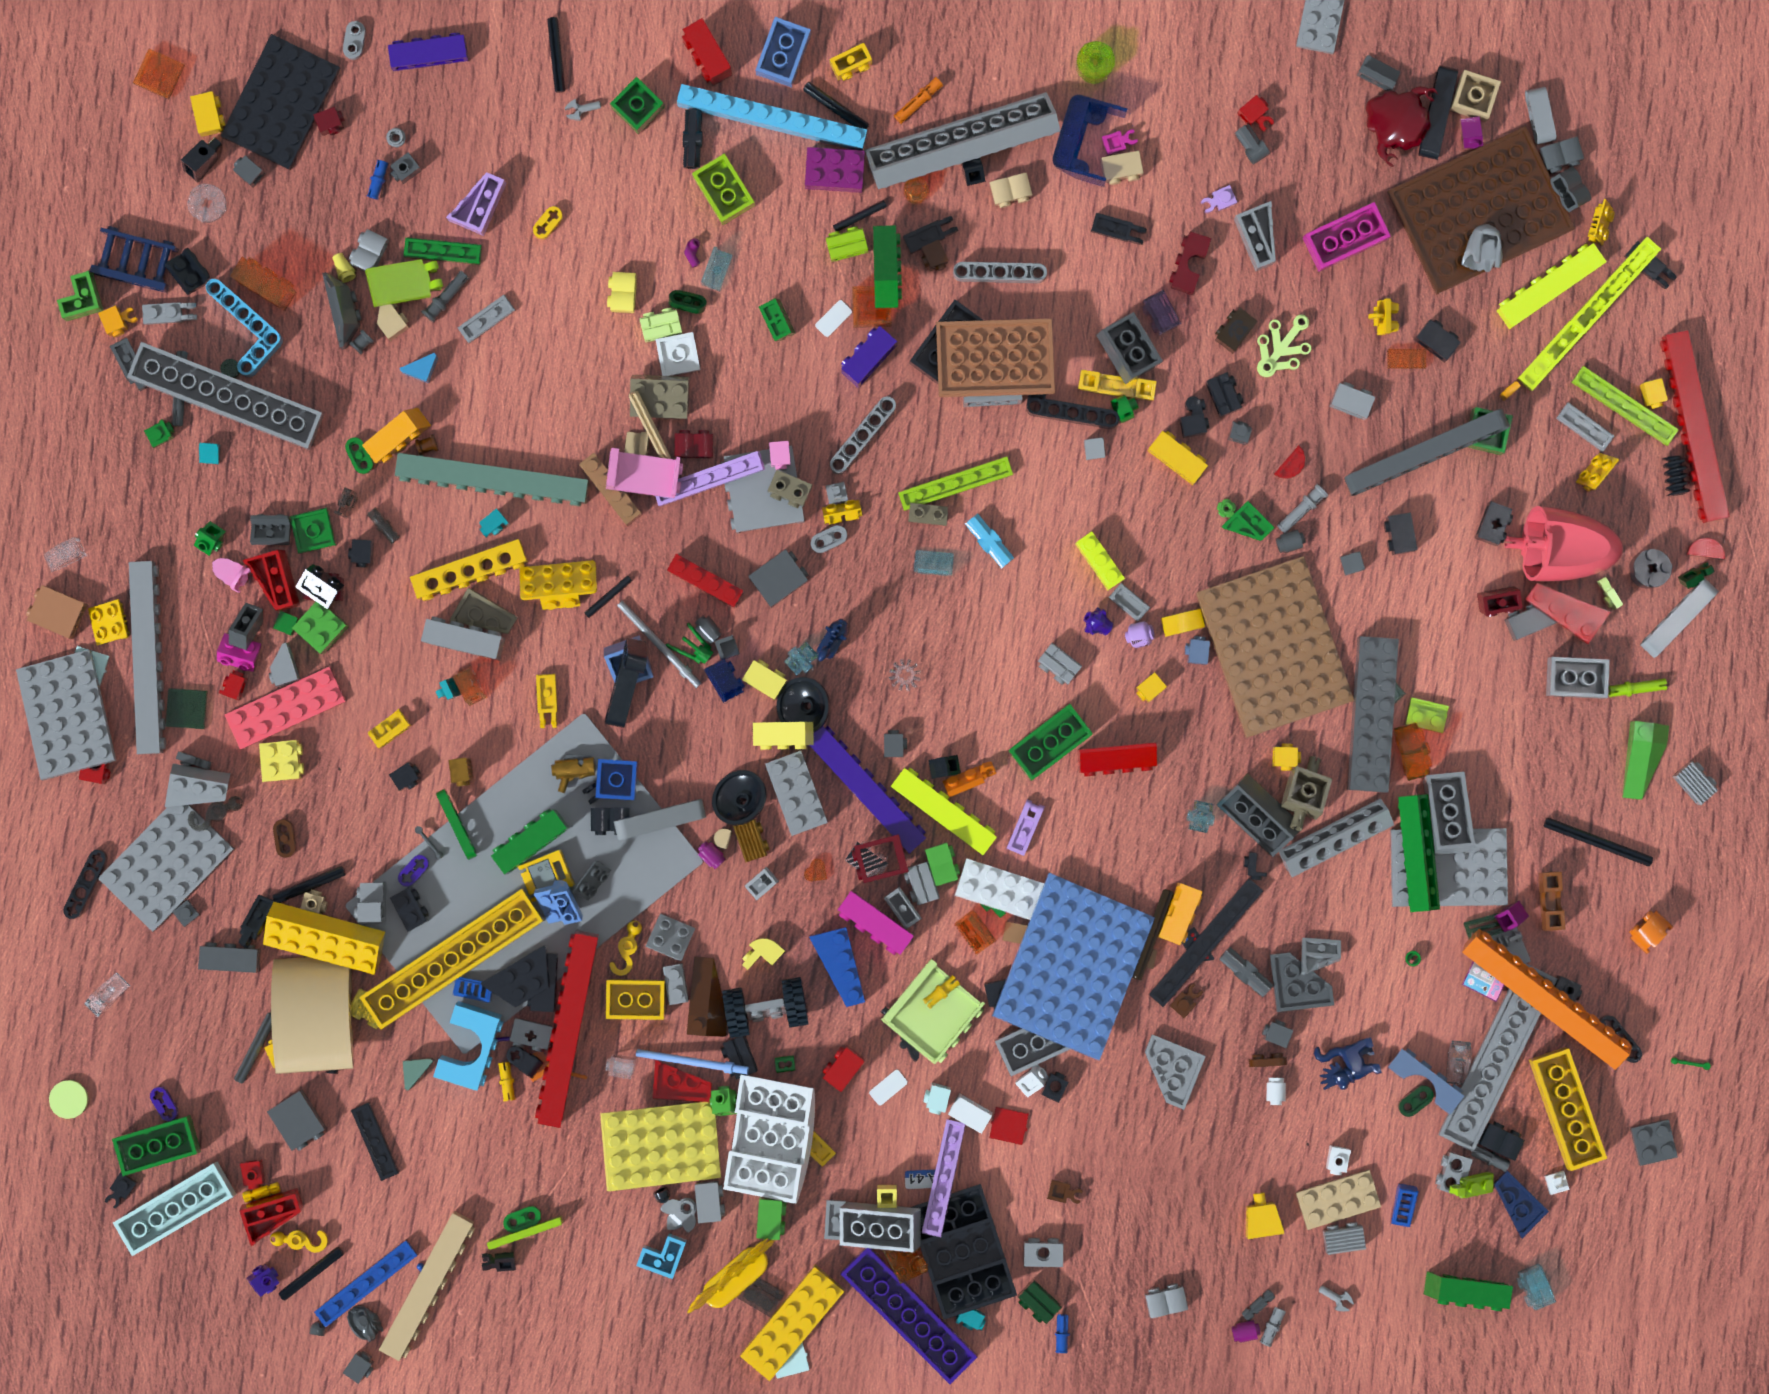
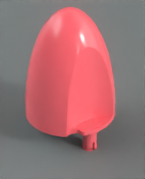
(1565, 545)

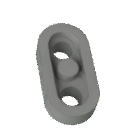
(354, 39)
(828, 538)

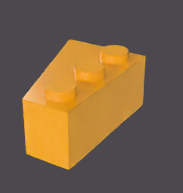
(1180, 913)

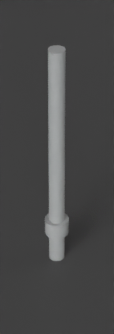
(684, 670)

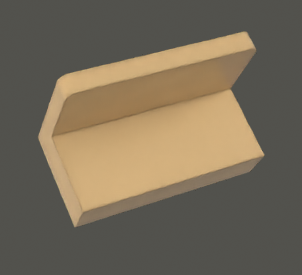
(637, 443)

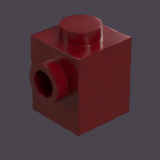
(329, 121)

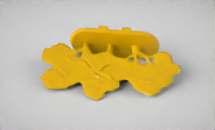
(734, 1277)

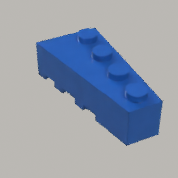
(838, 958)

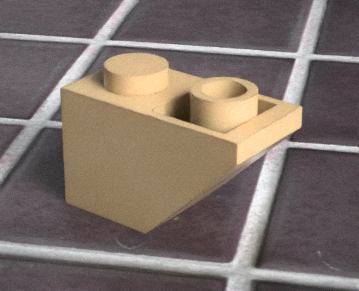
(391, 321)

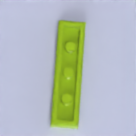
(511, 1237)

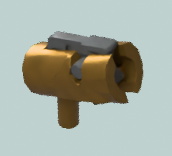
(572, 767)

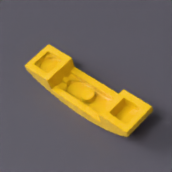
(1115, 386)

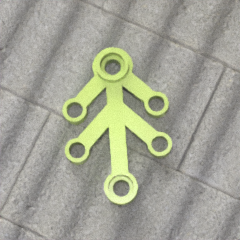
(1281, 348)

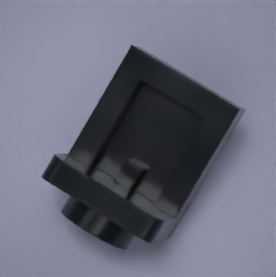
(1250, 863)

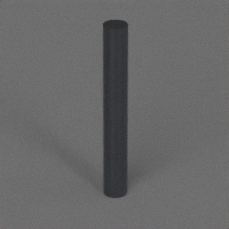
(859, 216)
(608, 596)

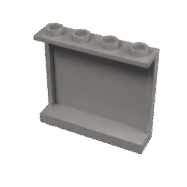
(752, 502)

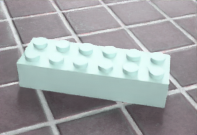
(174, 1208)

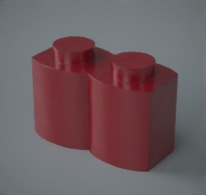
(693, 445)

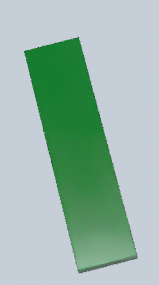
(442, 251)

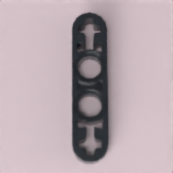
(87, 885)

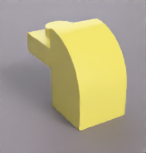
(766, 948)
(886, 1196)

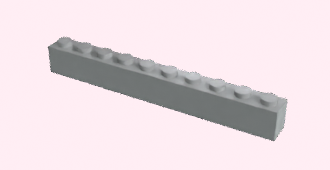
(146, 657)

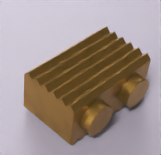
(461, 771)
(751, 840)

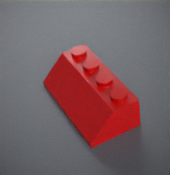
(1116, 758)

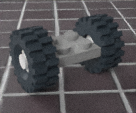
(792, 1005)

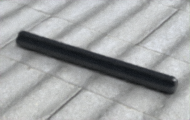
(1598, 842)

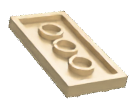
(1338, 1199)

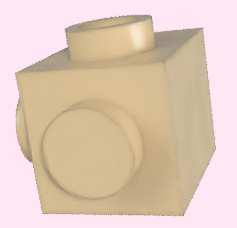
(314, 902)

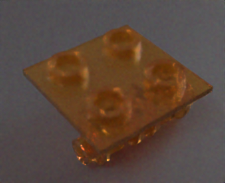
(906, 1264)

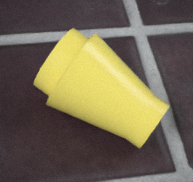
(343, 268)

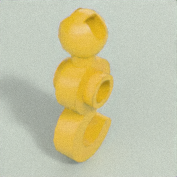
(627, 946)
(298, 1239)

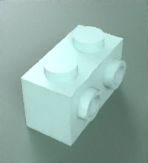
(937, 1098)

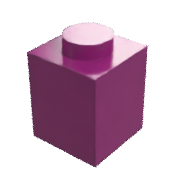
(1472, 132)
(1512, 916)

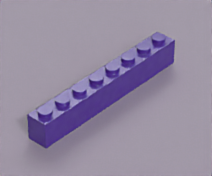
(866, 790)

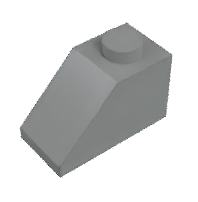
(284, 667)

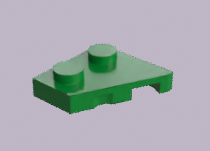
(1249, 522)

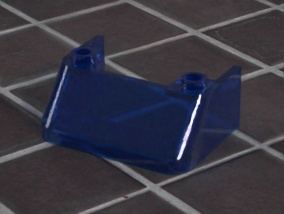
(1078, 115)

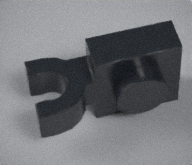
(502, 1261)

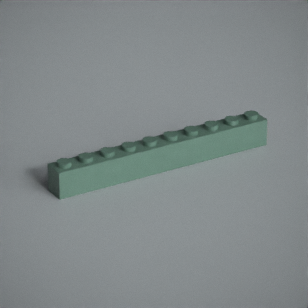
(491, 478)

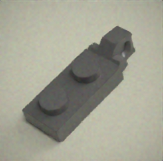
(125, 355)

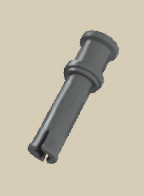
(439, 303)

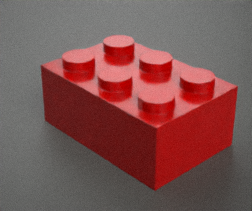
(706, 52)

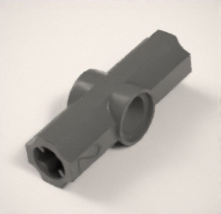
(1246, 972)

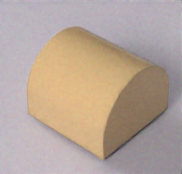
(722, 838)

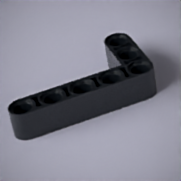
(1063, 416)
(631, 663)

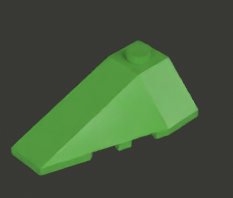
(1644, 751)

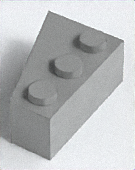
(1257, 235)
(195, 786)

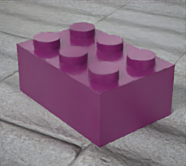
(834, 169)

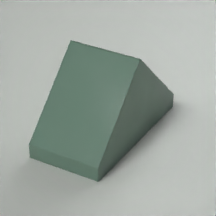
(414, 1069)

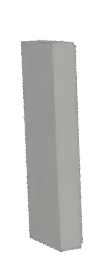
(486, 319)
(1585, 427)

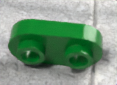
(359, 456)
(522, 1218)

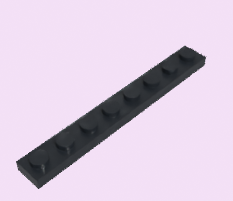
(1205, 942)

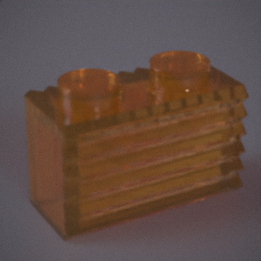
(975, 932)

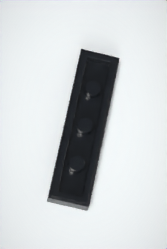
(375, 1141)

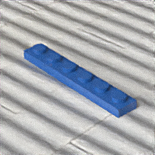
(366, 1283)

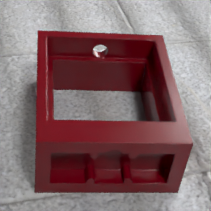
(899, 853)

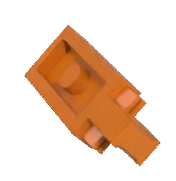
(968, 779)

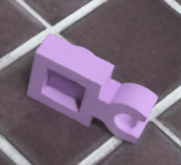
(1221, 198)

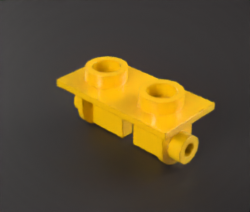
(833, 512)

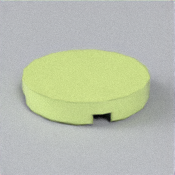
(68, 1099)

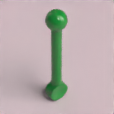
(1706, 1065)

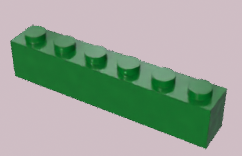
(1419, 853)

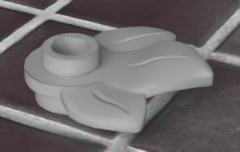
(678, 1216)

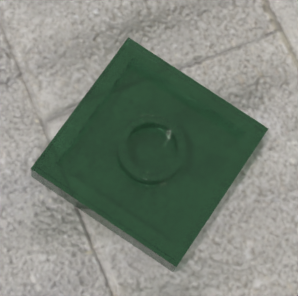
(186, 708)

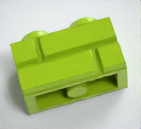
(846, 244)

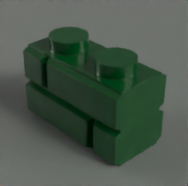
(1039, 1301)

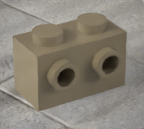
(791, 486)

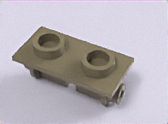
(928, 514)

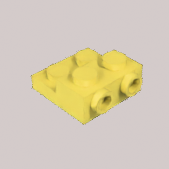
(281, 760)

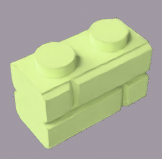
(660, 325)

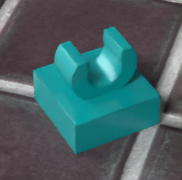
(448, 689)

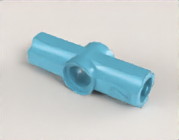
(989, 541)

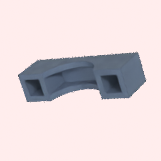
(1446, 1095)

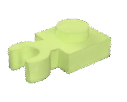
(1611, 597)

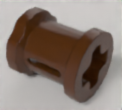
(426, 445)

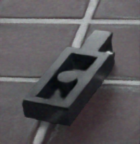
(255, 920)

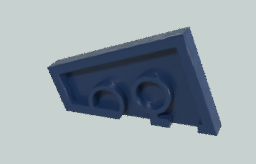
(1520, 1203)

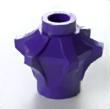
(1097, 622)

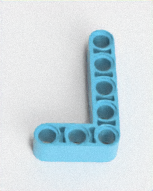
(249, 322)

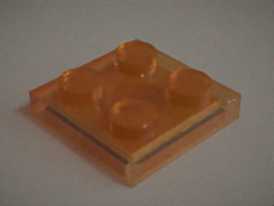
(158, 74)

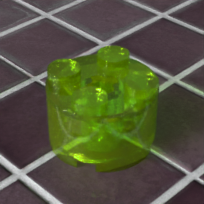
(1104, 57)

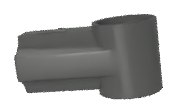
(1254, 148)

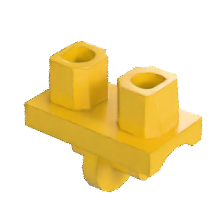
(1382, 316)

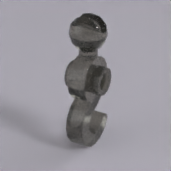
(216, 811)

